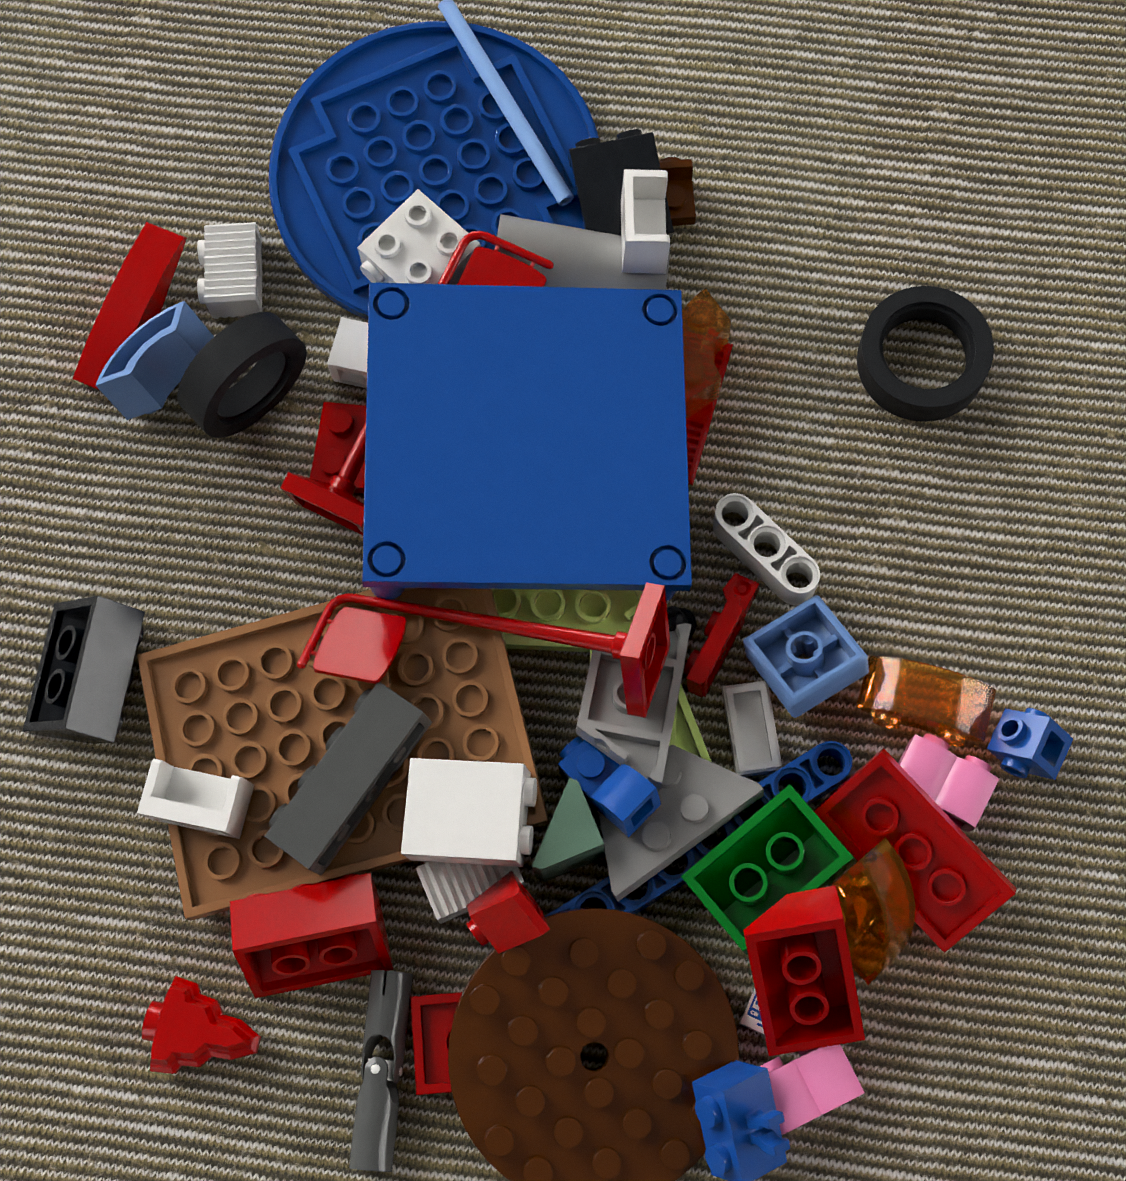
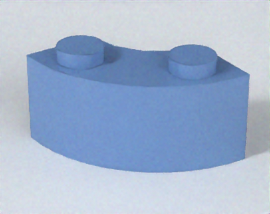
(153, 361)

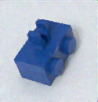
(740, 1122)

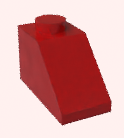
(506, 915)

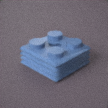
(818, 634)

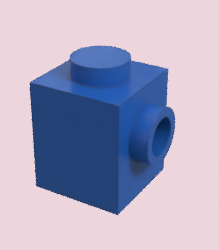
(586, 765)

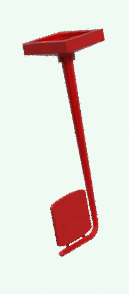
(484, 267)
(365, 642)

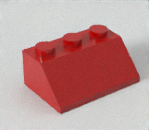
(310, 935)
(804, 973)

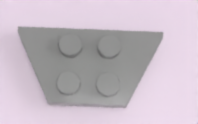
(625, 737)
(694, 804)

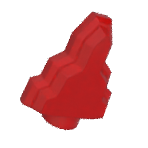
(193, 1029)

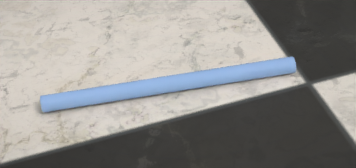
(506, 102)

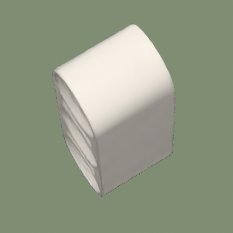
(759, 529)

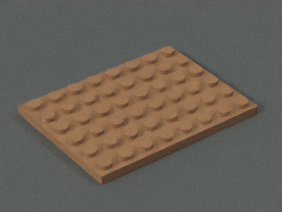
(251, 713)

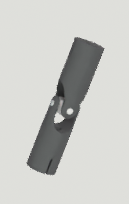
(378, 1096)

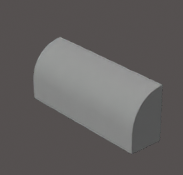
(579, 255)

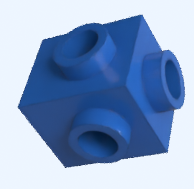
(1029, 743)

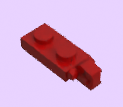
(721, 633)

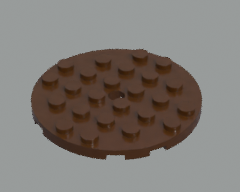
(522, 1039)

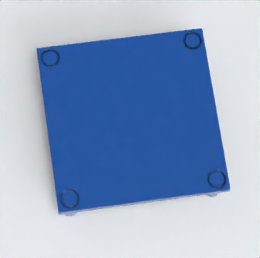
(525, 439)

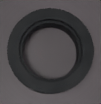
(941, 307)
(206, 382)

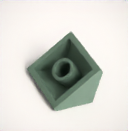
(570, 837)

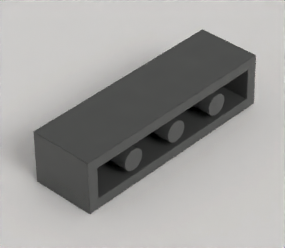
(347, 778)

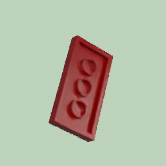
(948, 873)

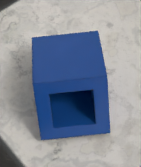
(626, 799)

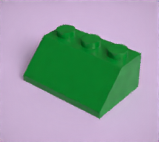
(764, 859)

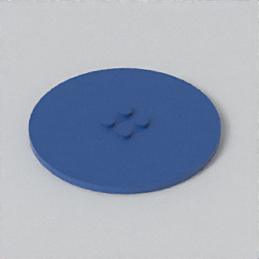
(408, 117)

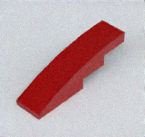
(132, 298)

